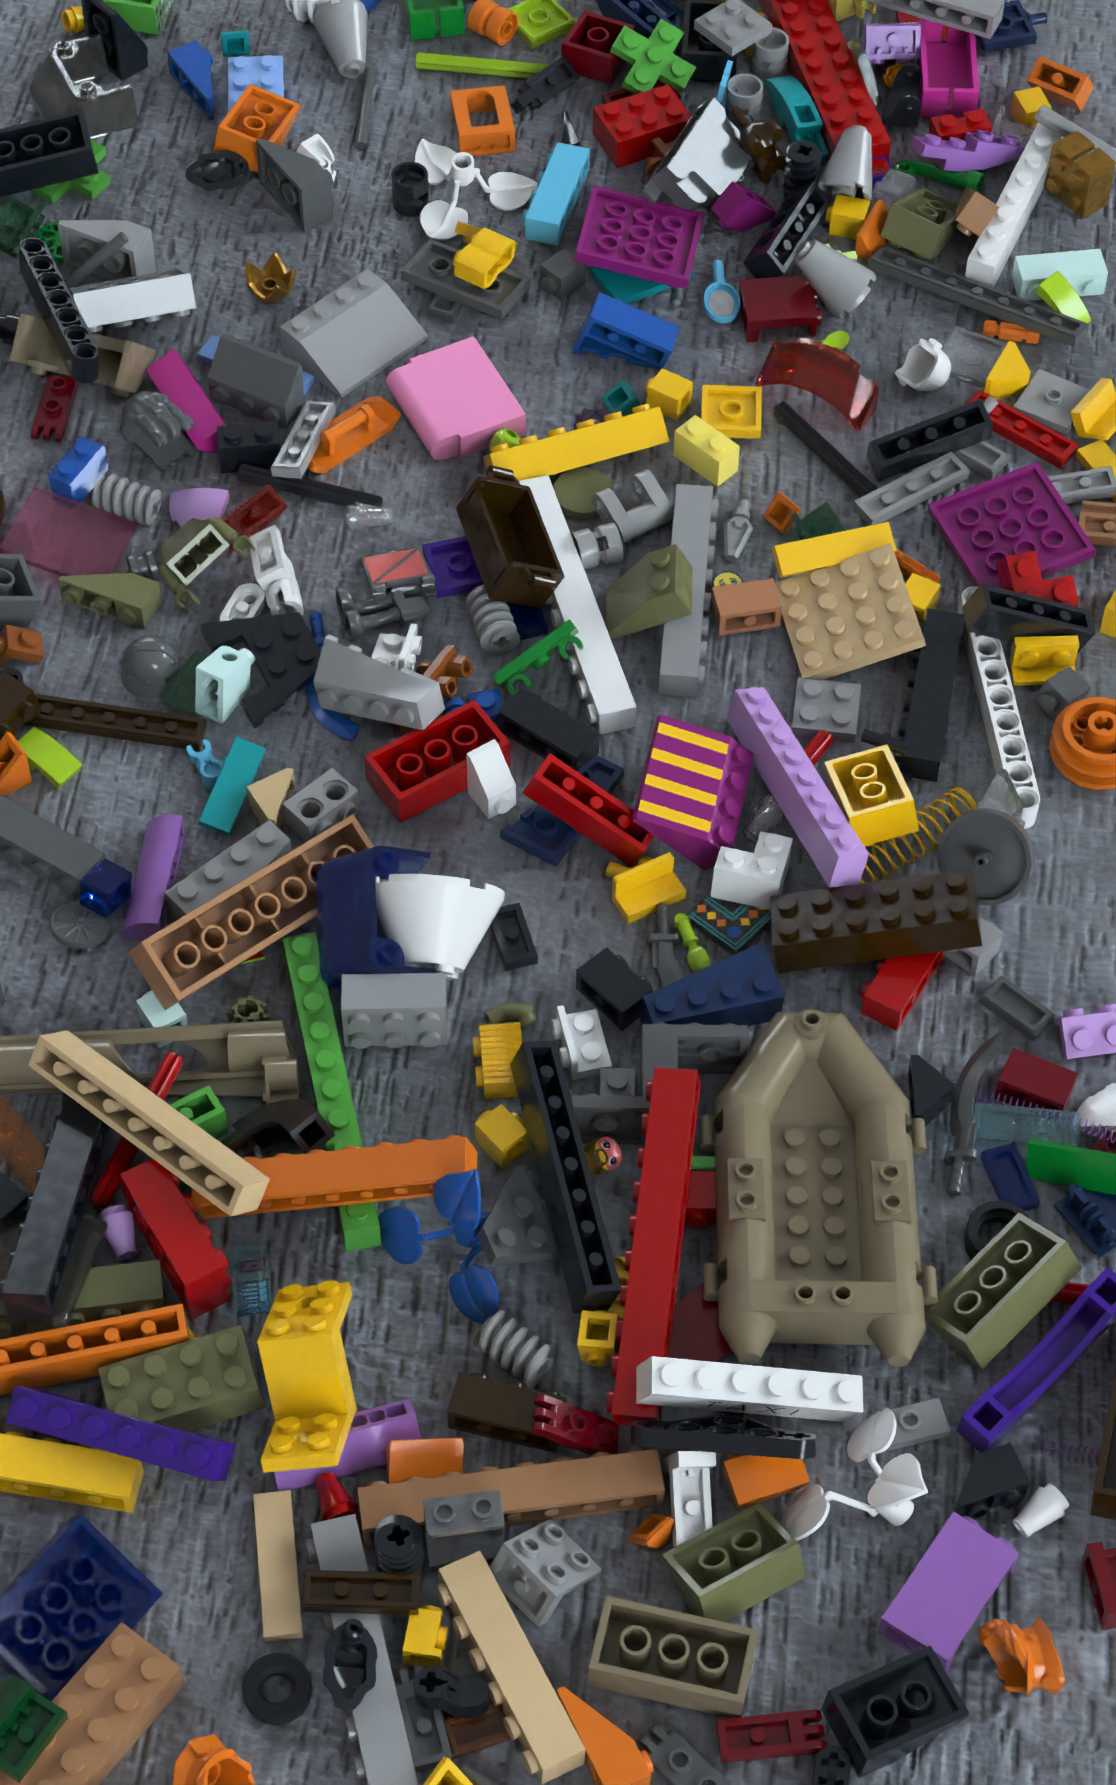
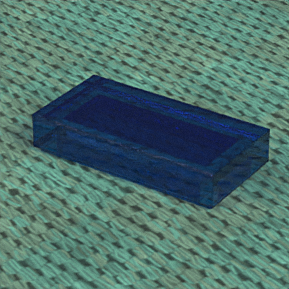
(1010, 1177)

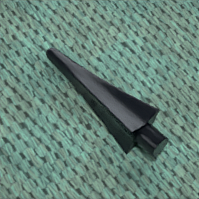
(568, 133)

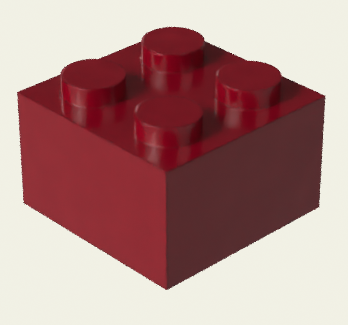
(589, 47)

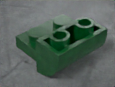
(26, 1726)

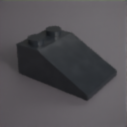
(123, 48)
(893, 1710)

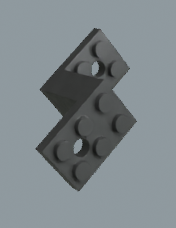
(663, 1045)

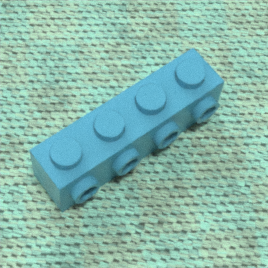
(556, 193)

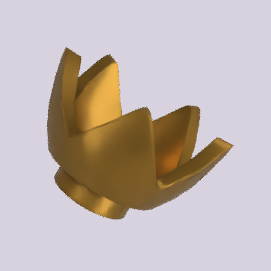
(271, 282)

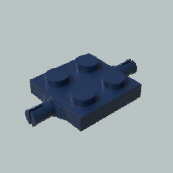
(1014, 29)

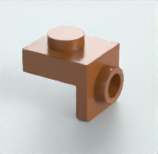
(20, 645)

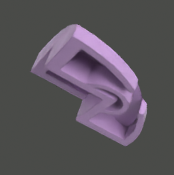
(197, 504)

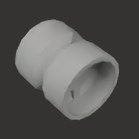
(770, 55)
(745, 93)
(588, 549)

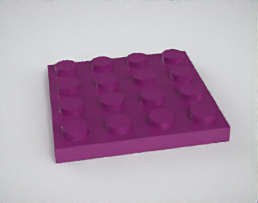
(639, 237)
(1010, 518)

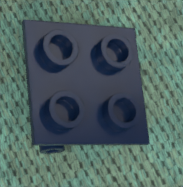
(1091, 1216)

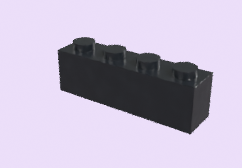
(929, 440)
(1012, 614)

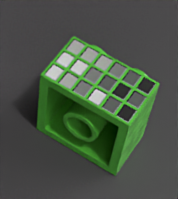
(142, 15)

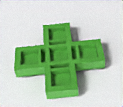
(653, 58)
(88, 186)

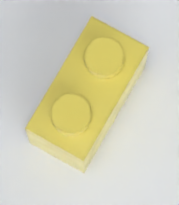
(706, 450)

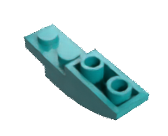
(796, 111)

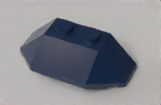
(642, 13)

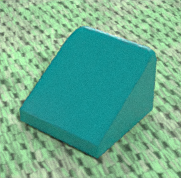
(235, 43)
(621, 398)

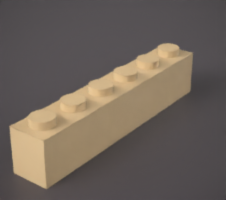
(510, 1667)

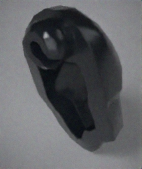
(218, 171)
(349, 1664)

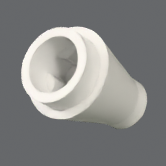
(1041, 1510)

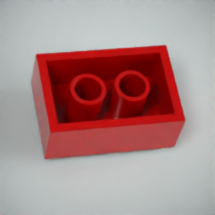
(631, 123)

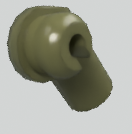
(511, 1010)

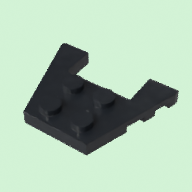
(282, 653)

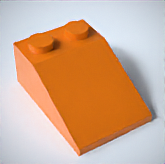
(254, 117)

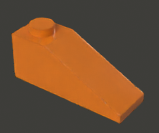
(609, 1752)

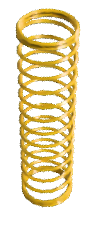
(951, 804)

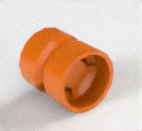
(493, 21)

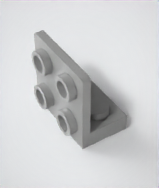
(541, 1569)

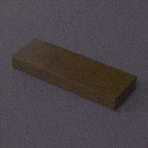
(360, 1592)

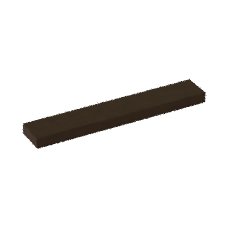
(119, 722)

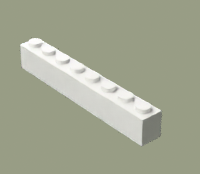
(1014, 210)

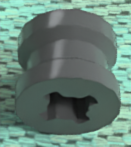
(143, 565)

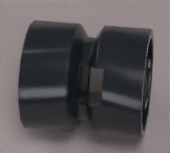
(410, 188)

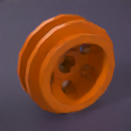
(1094, 726)

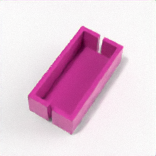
(947, 71)

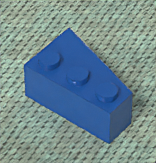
(626, 333)

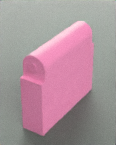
(455, 399)

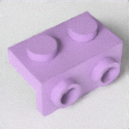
(1089, 1033)

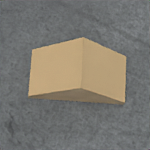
(268, 794)

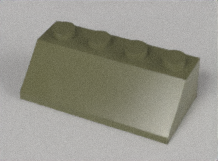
(1002, 1289)

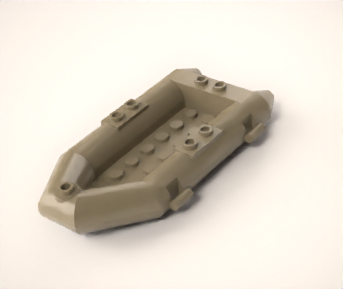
(816, 1196)

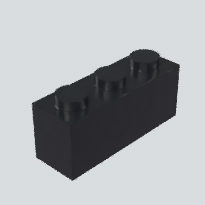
(547, 729)

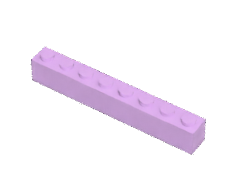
(797, 788)

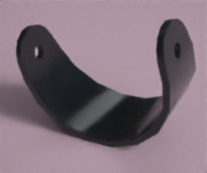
(902, 103)

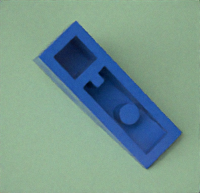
(192, 70)

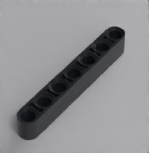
(59, 310)

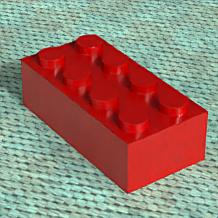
(430, 762)
(176, 1237)

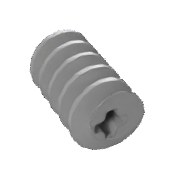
(126, 500)
(492, 622)
(513, 1349)

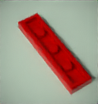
(1029, 433)

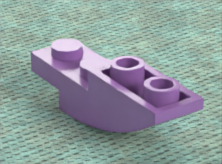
(973, 153)

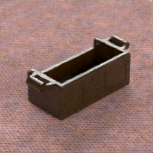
(509, 539)

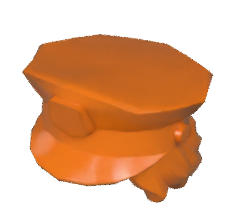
(1023, 1656)
(210, 1763)

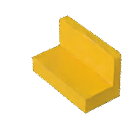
(1096, 413)
(646, 886)

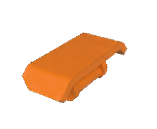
(353, 432)

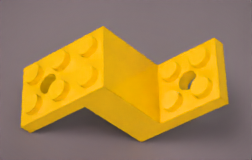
(307, 1377)

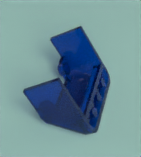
(350, 917)

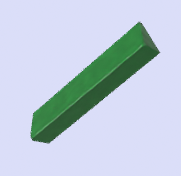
(1071, 1165)

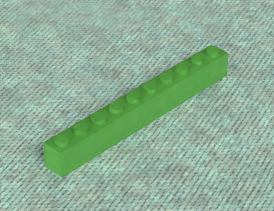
(327, 1074)

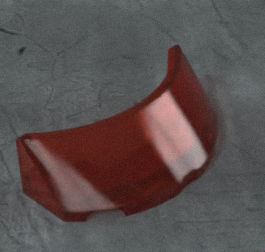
(823, 372)

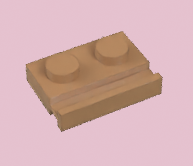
(1099, 522)

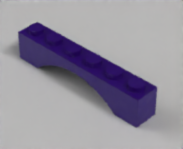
(1030, 1379)
(120, 1433)

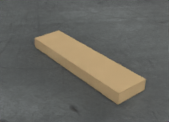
(277, 1566)

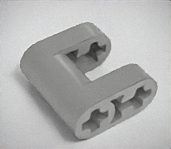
(652, 512)

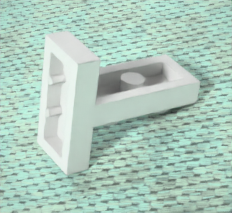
(689, 1492)

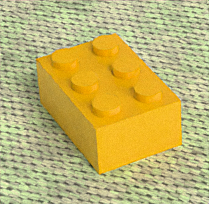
(872, 795)

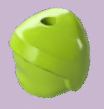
(504, 436)

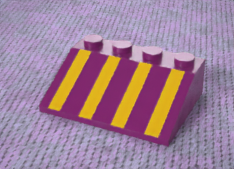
(693, 789)

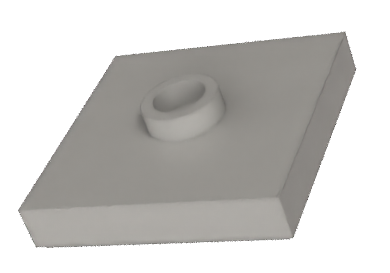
(1050, 401)

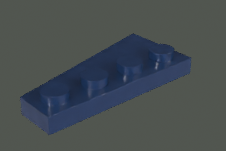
(547, 835)

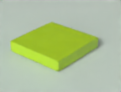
(541, 21)

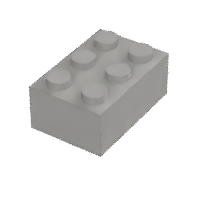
(394, 1010)

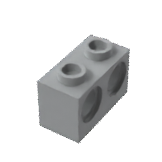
(321, 805)

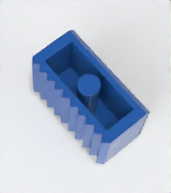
(79, 470)

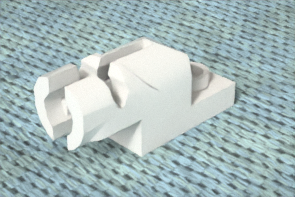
(275, 571)

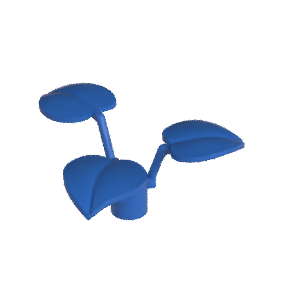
(459, 1200)

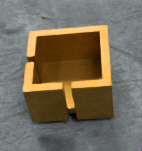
(1081, 182)

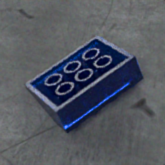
(68, 1606)

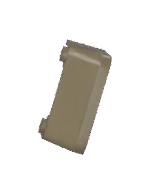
(120, 362)

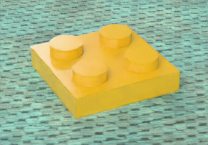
(733, 410)

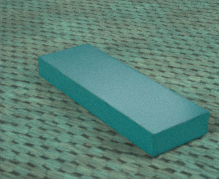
(231, 785)

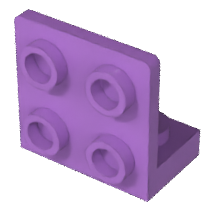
(892, 41)

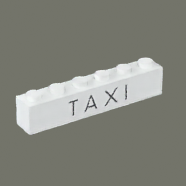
(749, 1389)

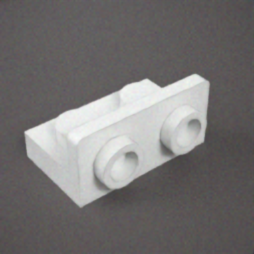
(398, 649)
(582, 1042)

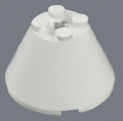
(436, 918)

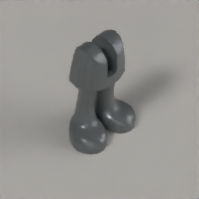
(404, 605)

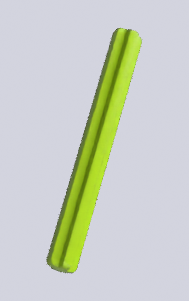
(477, 65)

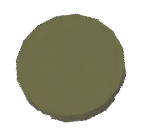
(575, 491)

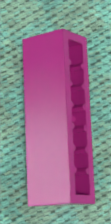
(178, 382)

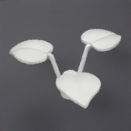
(438, 218)
(889, 1496)

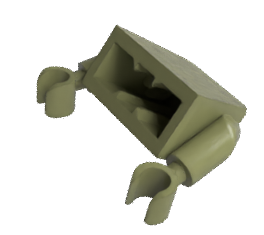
(193, 550)

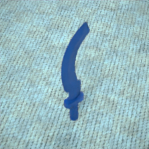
(330, 719)

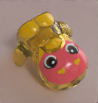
(603, 1155)

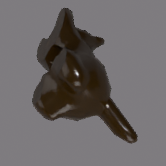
(760, 141)

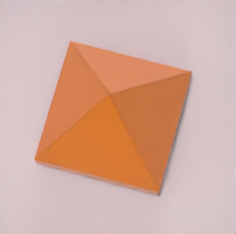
(780, 512)
(653, 1531)

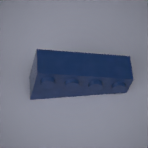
(730, 991)

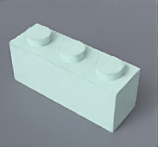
(1081, 268)

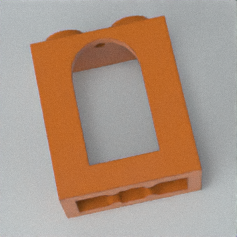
(488, 138)

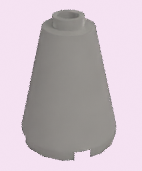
(344, 34)
(849, 166)
(835, 277)

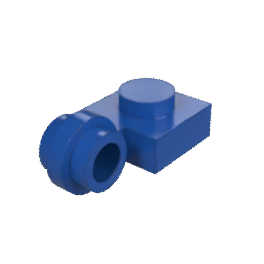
(488, 700)

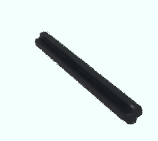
(823, 449)
(307, 487)

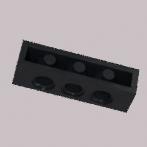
(787, 231)

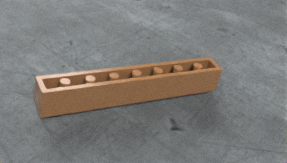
(529, 1489)

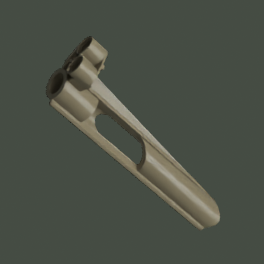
(239, 1059)

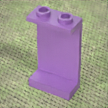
(948, 1589)

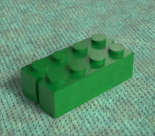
(434, 17)

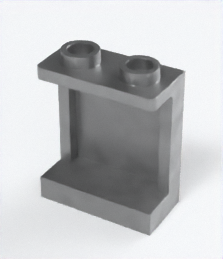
(463, 1526)

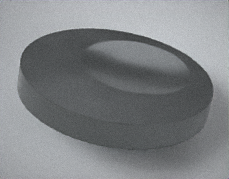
(995, 850)

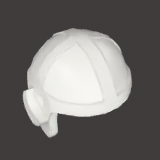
(925, 366)

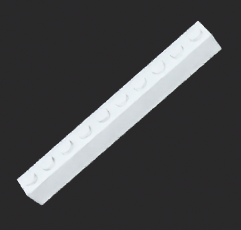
(597, 665)

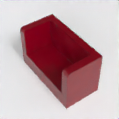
(1035, 1082)

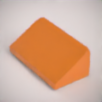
(868, 237)
(423, 1458)

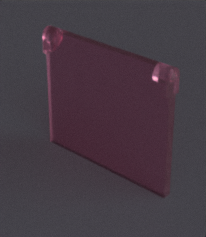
(67, 536)

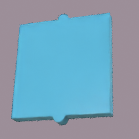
(723, 85)

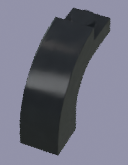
(279, 1126)

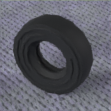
(283, 1711)

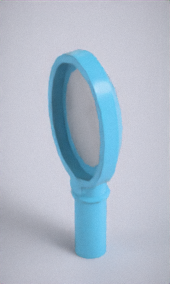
(720, 298)

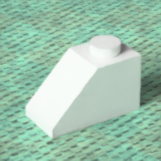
(490, 780)

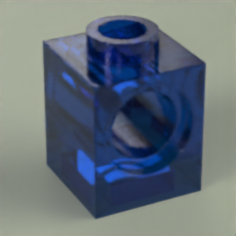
(105, 888)

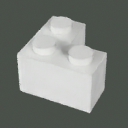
(752, 876)

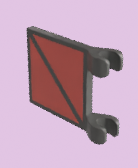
(397, 569)

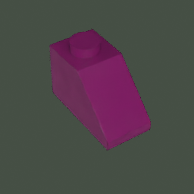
(741, 208)

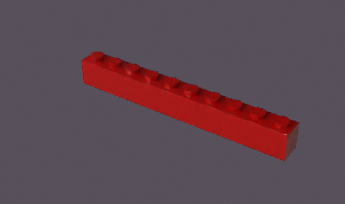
(656, 1236)

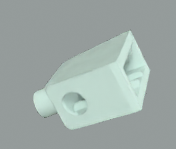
(222, 682)

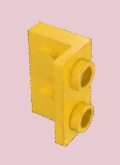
(1041, 657)

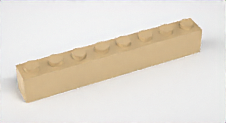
(149, 1123)

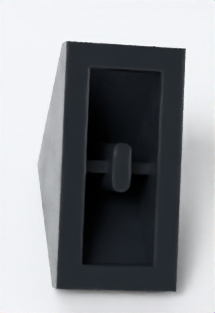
(928, 1090)

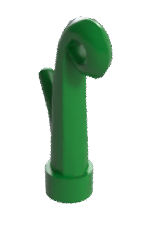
(957, 179)

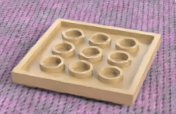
(849, 614)

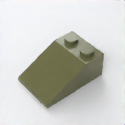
(921, 224)
(650, 593)

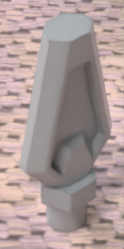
(737, 531)

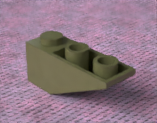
(116, 595)

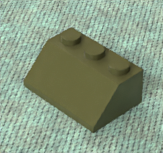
(735, 1564)

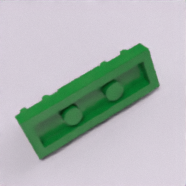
(538, 656)

